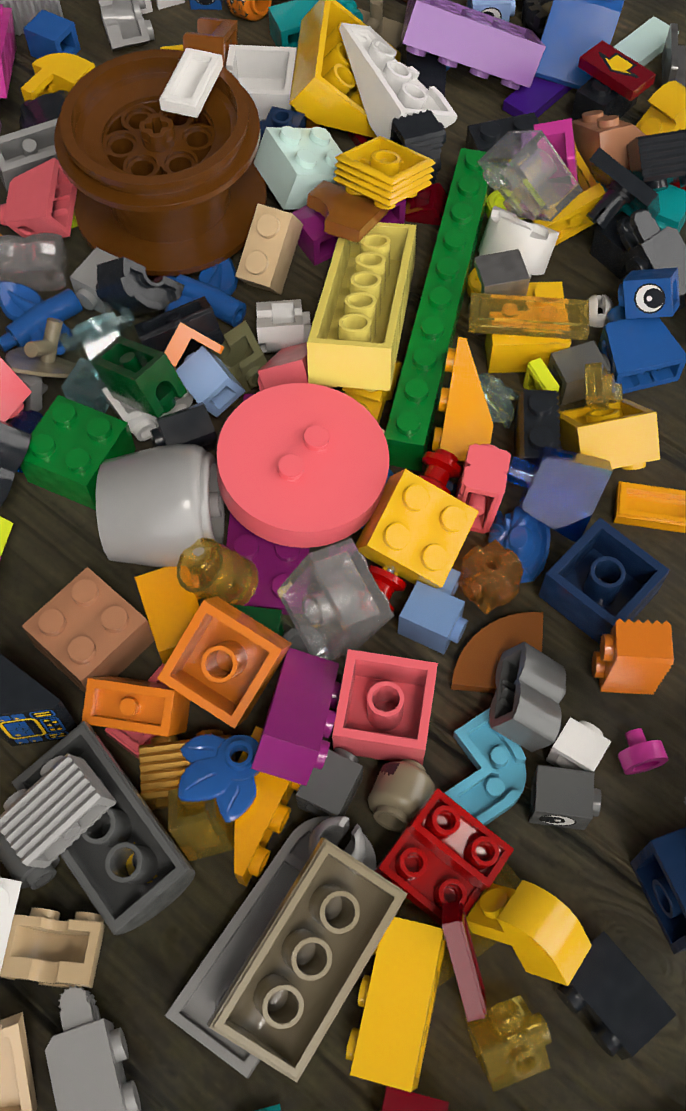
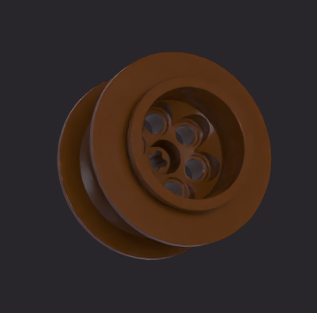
(159, 181)

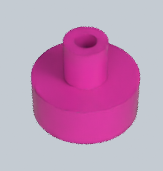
(641, 754)

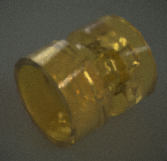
(217, 573)

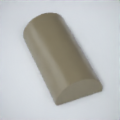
(307, 960)

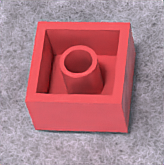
(384, 706)

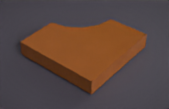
(345, 214)

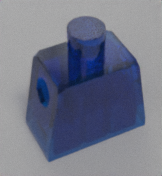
(561, 488)

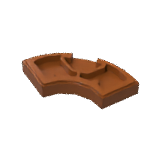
(481, 655)

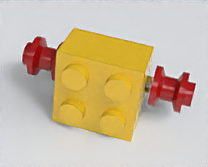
(417, 526)

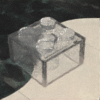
(529, 175)
(334, 601)

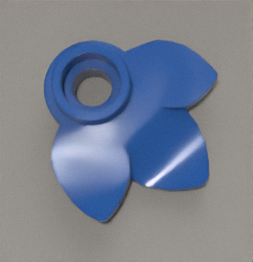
(217, 776)

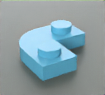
(499, 773)

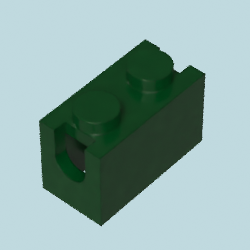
(143, 381)

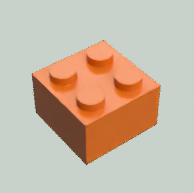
(224, 661)

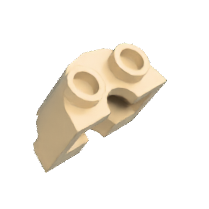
(54, 950)

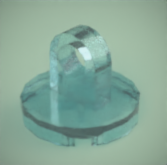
(97, 332)

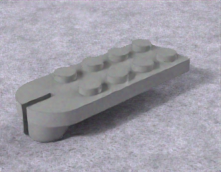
(232, 948)

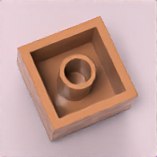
(89, 630)

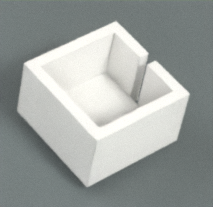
(264, 74)

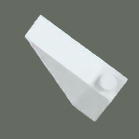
(386, 85)

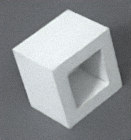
(578, 747)

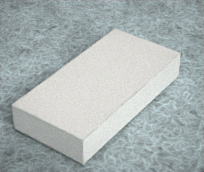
(191, 82)

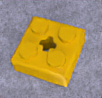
(383, 172)

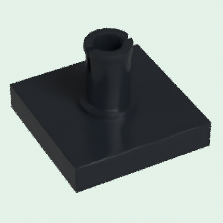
(622, 189)

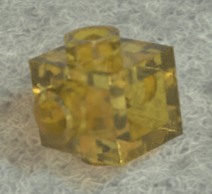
(510, 1043)

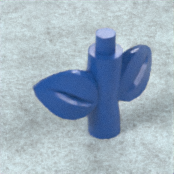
(217, 286)
(30, 313)

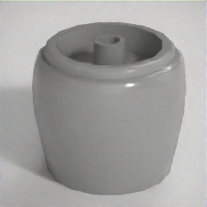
(158, 504)

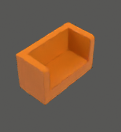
(135, 706)

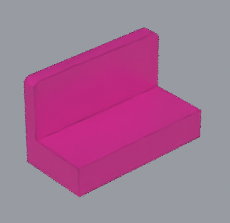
(562, 139)

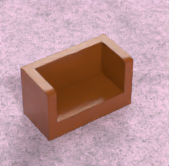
(213, 36)

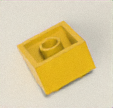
(621, 435)

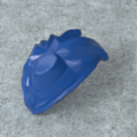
(525, 537)

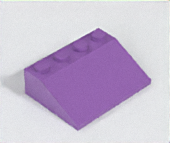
(473, 40)

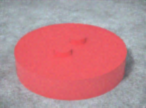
(302, 465)

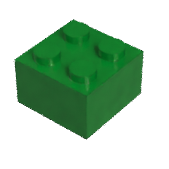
(71, 447)

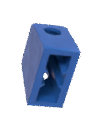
(640, 351)

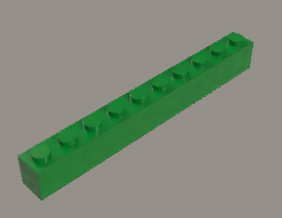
(437, 315)

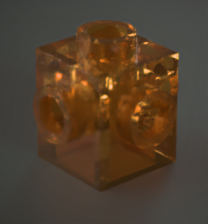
(490, 576)

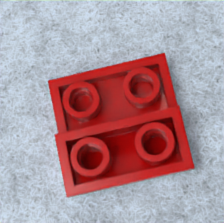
(444, 857)

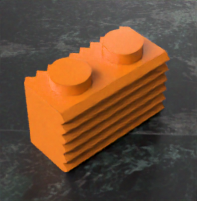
(633, 657)

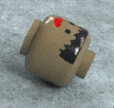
(399, 793)

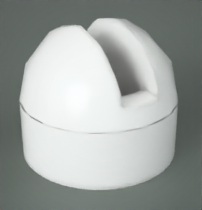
(604, 302)

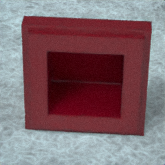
(427, 205)

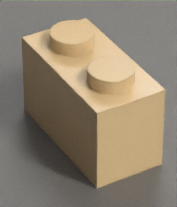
(269, 249)

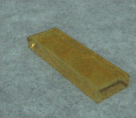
(529, 316)

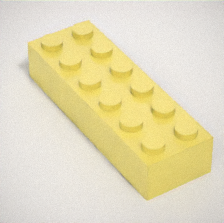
(363, 310)

